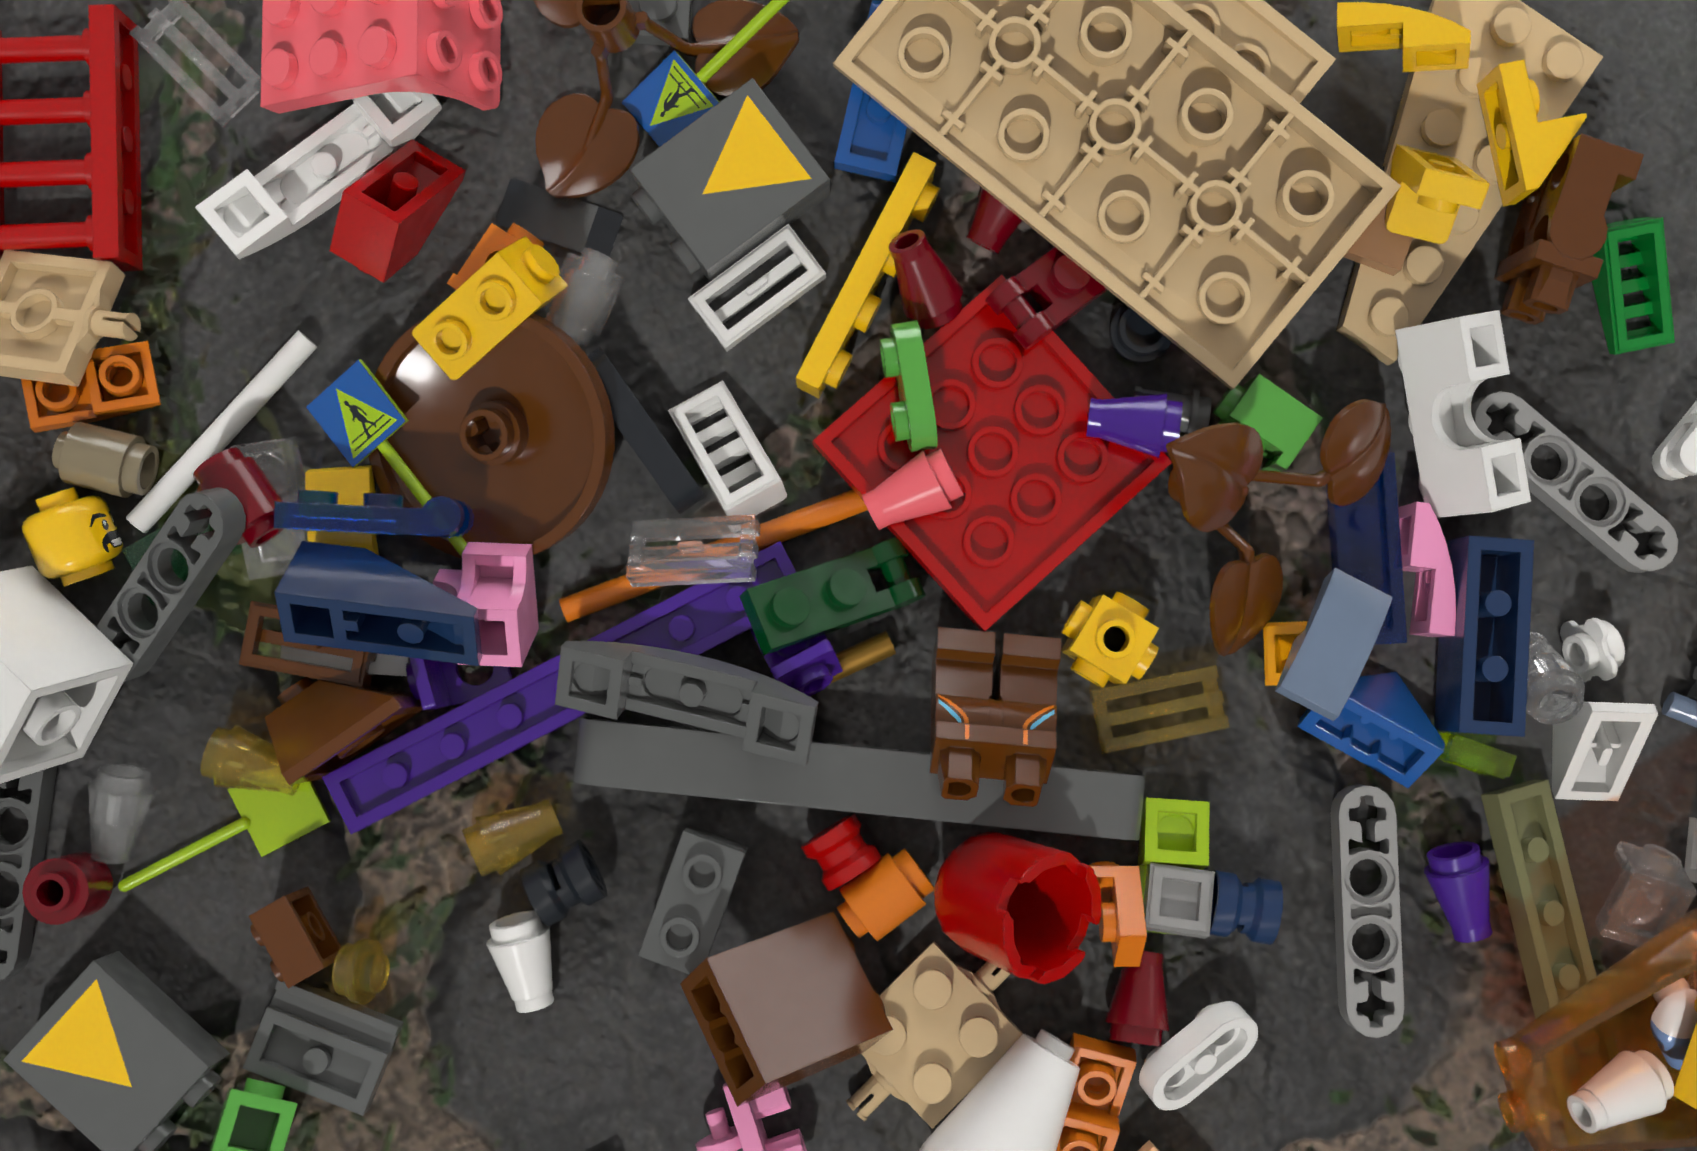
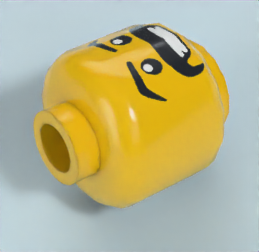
(72, 536)

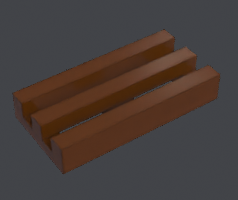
(255, 634)

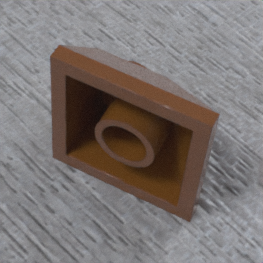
(332, 724)

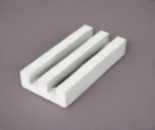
(770, 308)

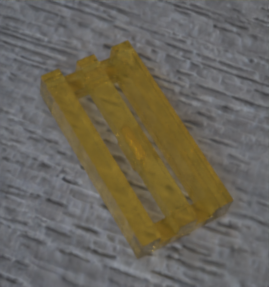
(1211, 698)

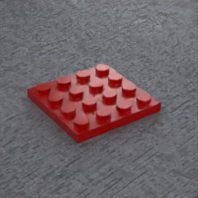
(1018, 451)

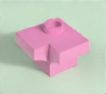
(503, 589)

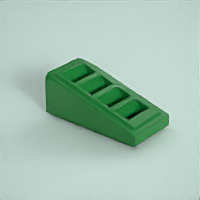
(1651, 260)

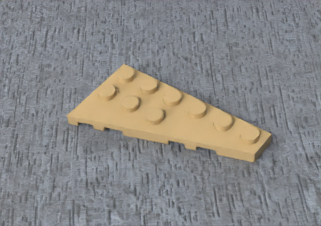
(1445, 117)

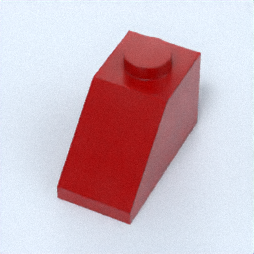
(394, 209)

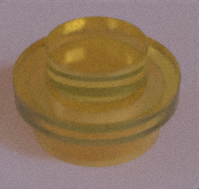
(360, 971)

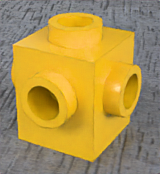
(1086, 643)

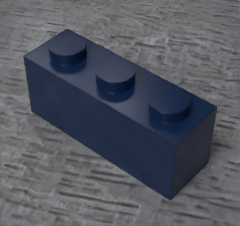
(1487, 661)

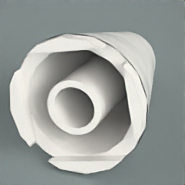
(1016, 1103)

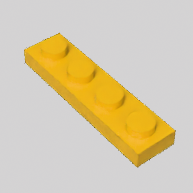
(856, 302)

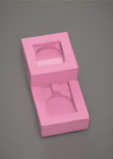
(1427, 554)

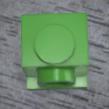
(1274, 414)

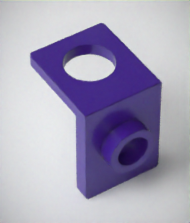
(441, 686)

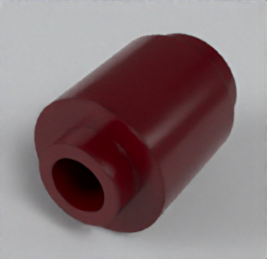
(251, 486)
(67, 888)

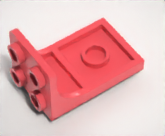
(370, 47)

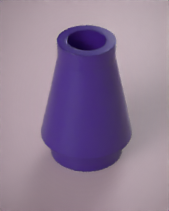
(1136, 422)
(1462, 888)

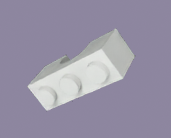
(1456, 462)

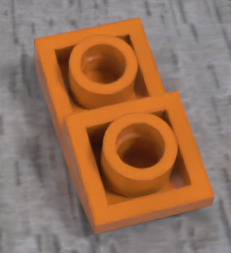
(113, 385)
(1098, 1094)

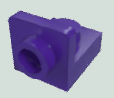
(805, 666)

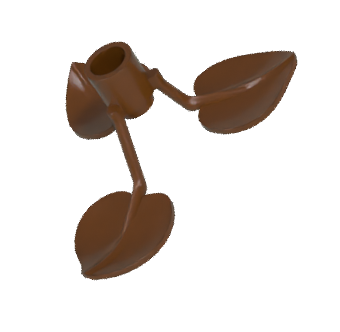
(592, 145)
(1211, 486)

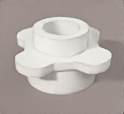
(1592, 648)

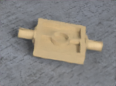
(56, 315)
(941, 1036)

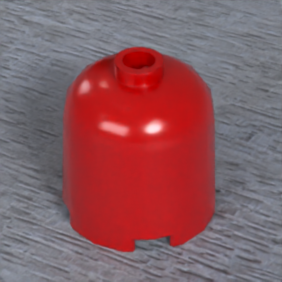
(1017, 904)

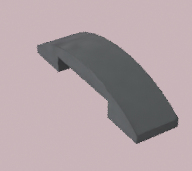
(688, 690)

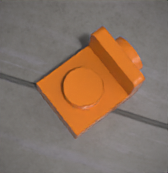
(1121, 912)

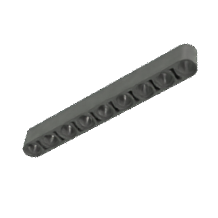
(846, 780)

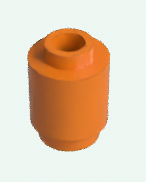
(884, 895)

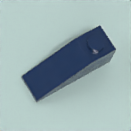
(371, 605)

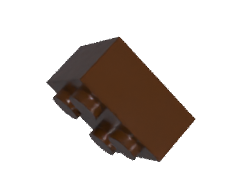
(295, 936)

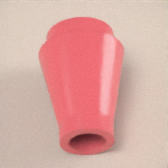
(914, 490)

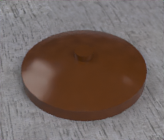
(512, 438)

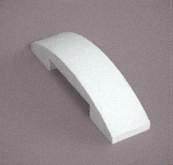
(312, 175)

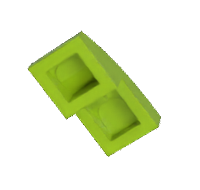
(1173, 835)

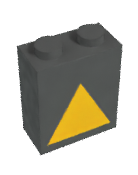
(729, 182)
(119, 1057)

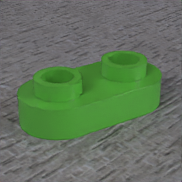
(914, 414)

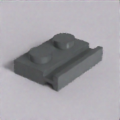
(323, 1046)

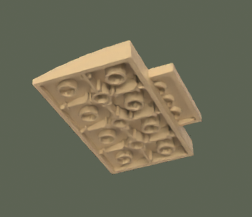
(1142, 147)

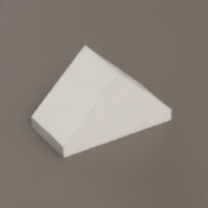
(1599, 749)

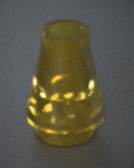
(243, 762)
(510, 835)

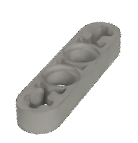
(1575, 474)
(1377, 908)

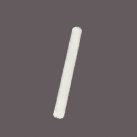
(221, 431)

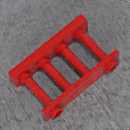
(115, 159)

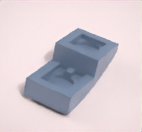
(1334, 645)

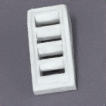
(756, 495)

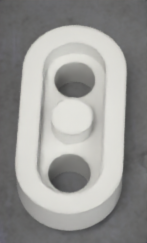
(1198, 1055)

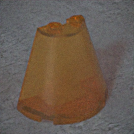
(1582, 1035)

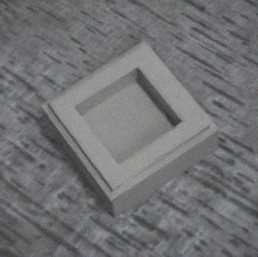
(1178, 900)

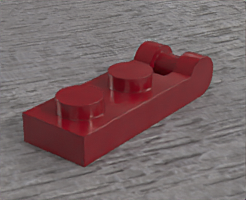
(1055, 285)

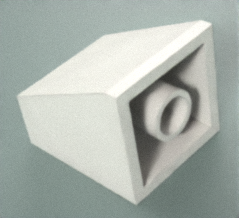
(53, 676)

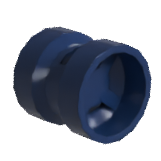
(1249, 907)

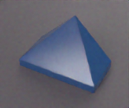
(1381, 729)

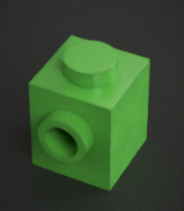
(254, 1118)

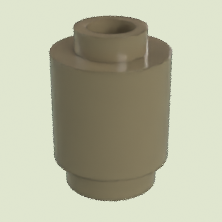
(105, 460)

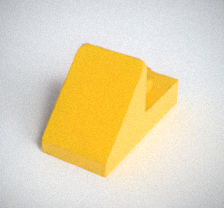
(1519, 144)
(1430, 193)

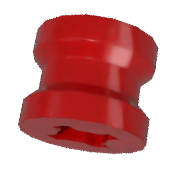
(841, 852)

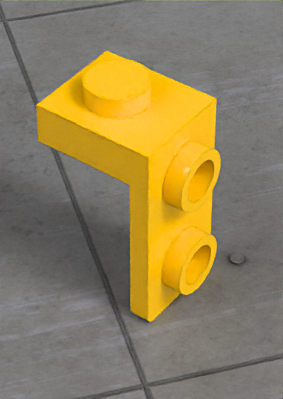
(489, 306)

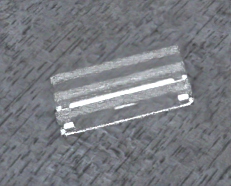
(163, 23)
(692, 560)

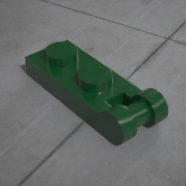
(829, 596)

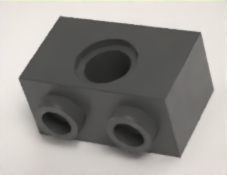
(693, 900)

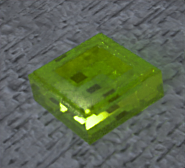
(1476, 756)

